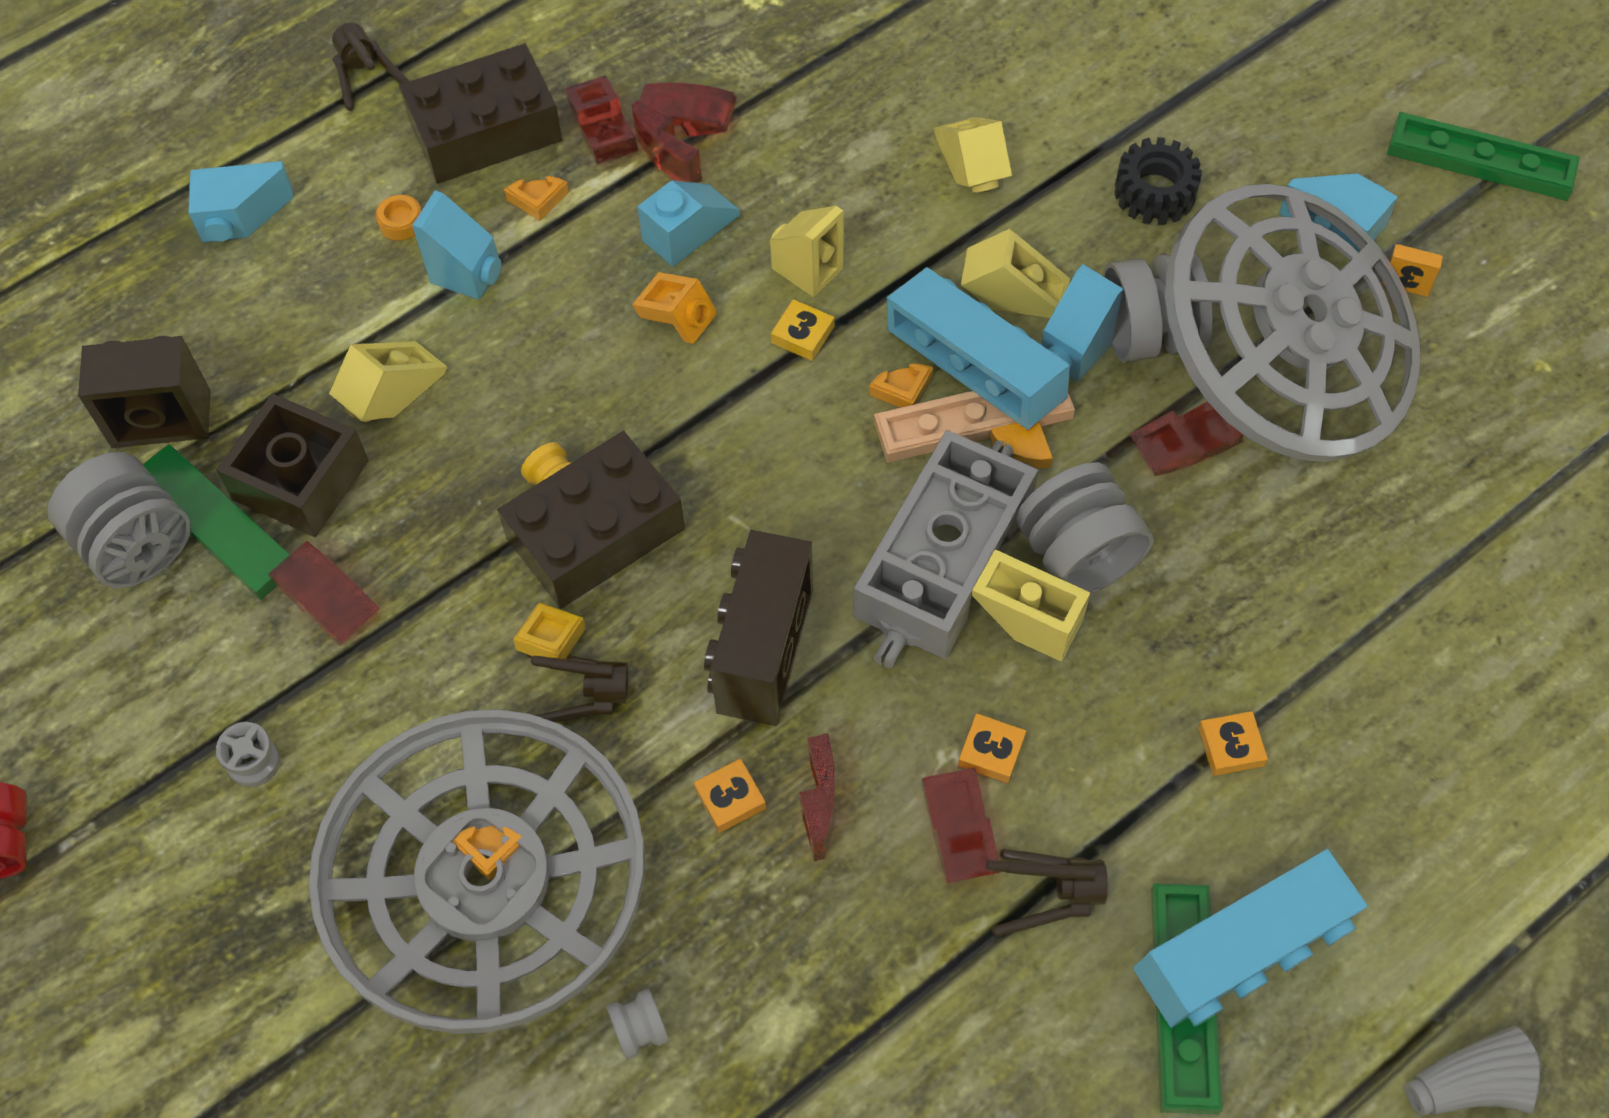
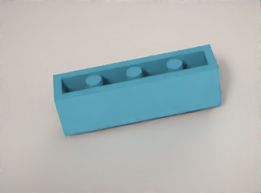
(978, 347)
(1249, 938)

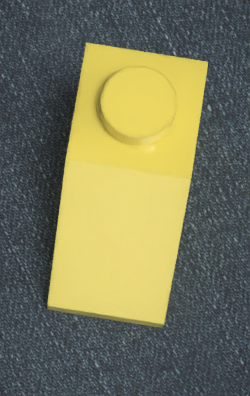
(975, 152)
(810, 248)
(1013, 276)
(384, 378)
(1031, 604)

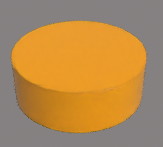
(397, 215)

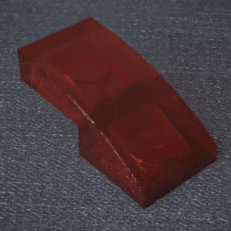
(693, 106)
(601, 119)
(658, 140)
(1184, 440)
(324, 592)
(818, 804)
(959, 824)

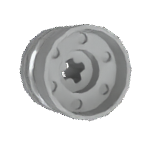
(1142, 312)
(118, 519)
(1084, 527)

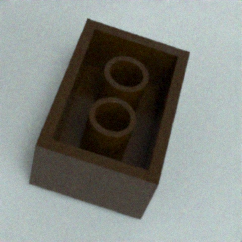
(481, 113)
(592, 519)
(760, 627)

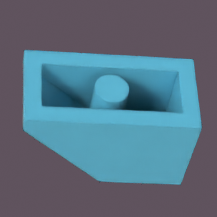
(1352, 194)
(236, 199)
(683, 218)
(455, 248)
(1083, 321)

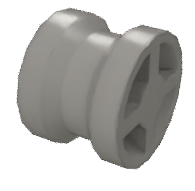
(247, 741)
(637, 1023)

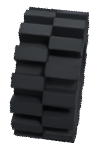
(1161, 161)

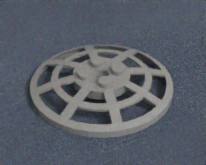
(1286, 327)
(443, 870)

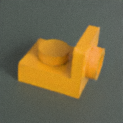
(677, 302)

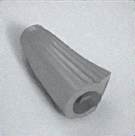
(1487, 1073)

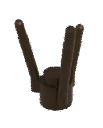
(357, 52)
(602, 680)
(1077, 880)

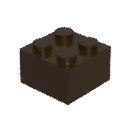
(144, 391)
(293, 465)

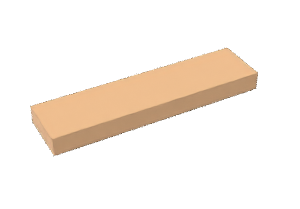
(920, 426)

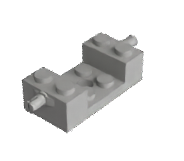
(922, 585)

